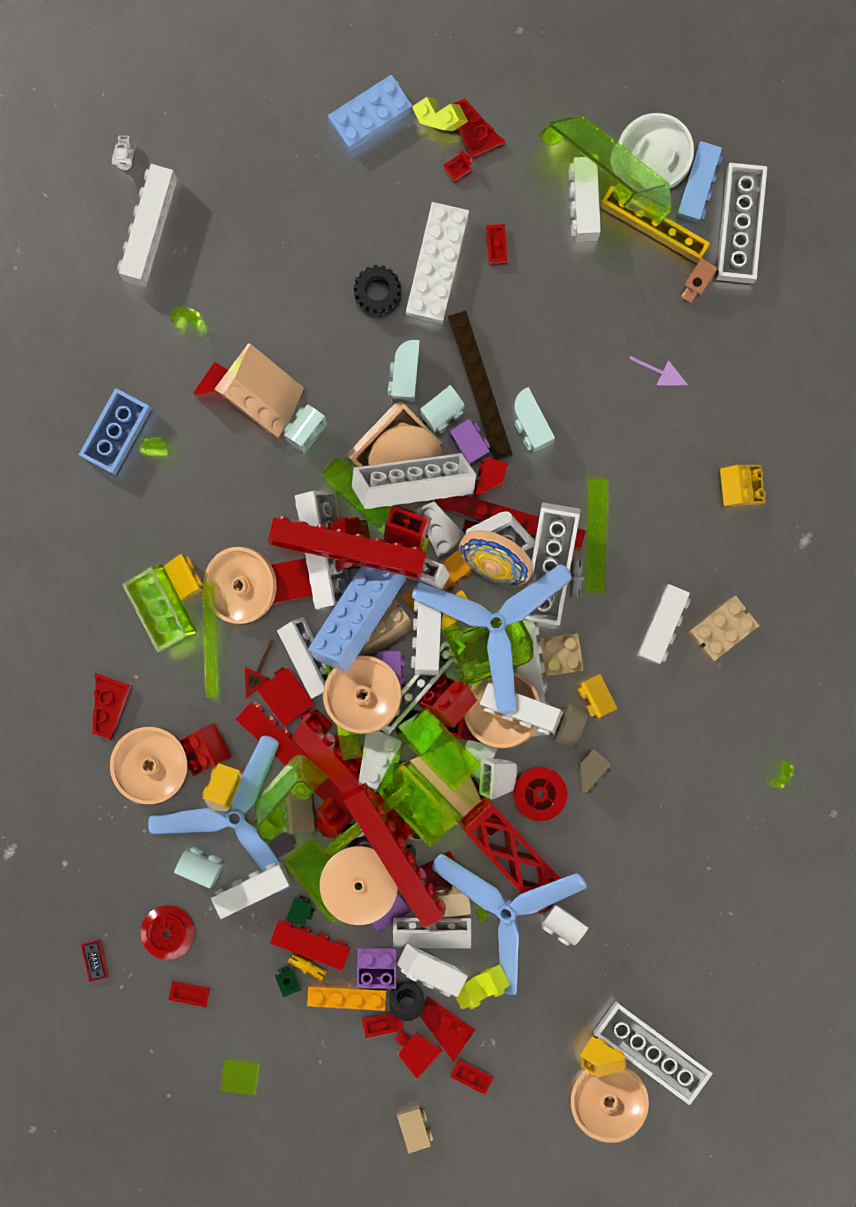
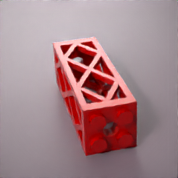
(478, 819)

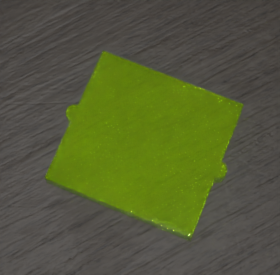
(239, 1076)

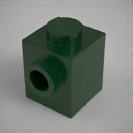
(300, 910)
(288, 981)

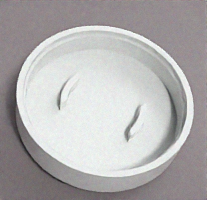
(661, 144)

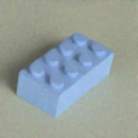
(370, 113)
(115, 431)

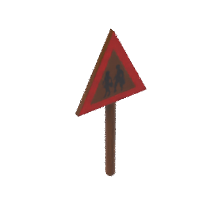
(253, 678)

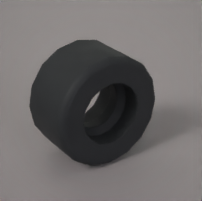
(405, 990)

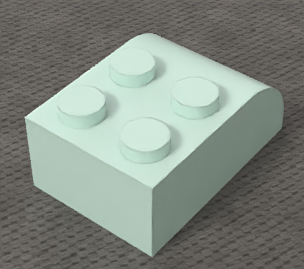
(404, 372)
(442, 410)
(531, 422)
(305, 428)
(199, 867)

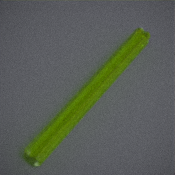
(210, 639)
(355, 830)

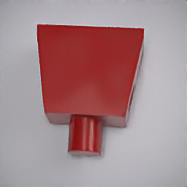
(417, 1052)

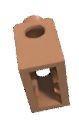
(704, 272)

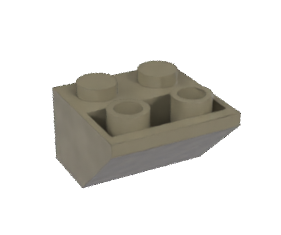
(570, 726)
(591, 769)
(300, 814)

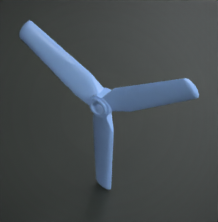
(512, 611)
(246, 796)
(493, 900)

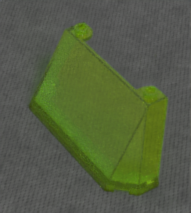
(638, 186)

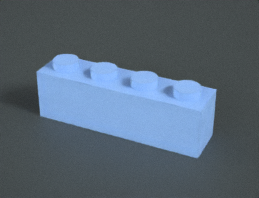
(699, 182)

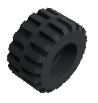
(377, 306)

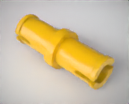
(307, 966)

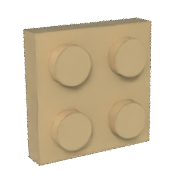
(561, 654)

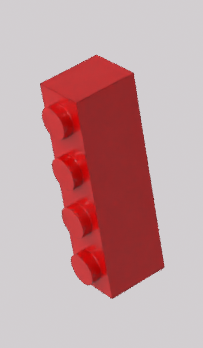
(310, 945)

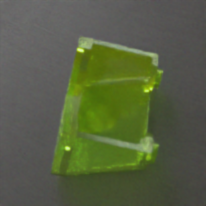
(470, 649)
(297, 777)

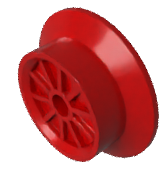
(526, 794)
(180, 929)

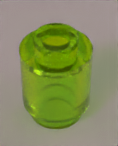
(153, 446)

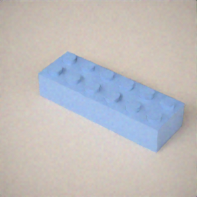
(355, 617)

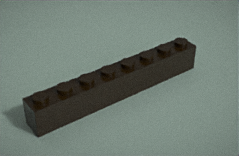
(480, 386)

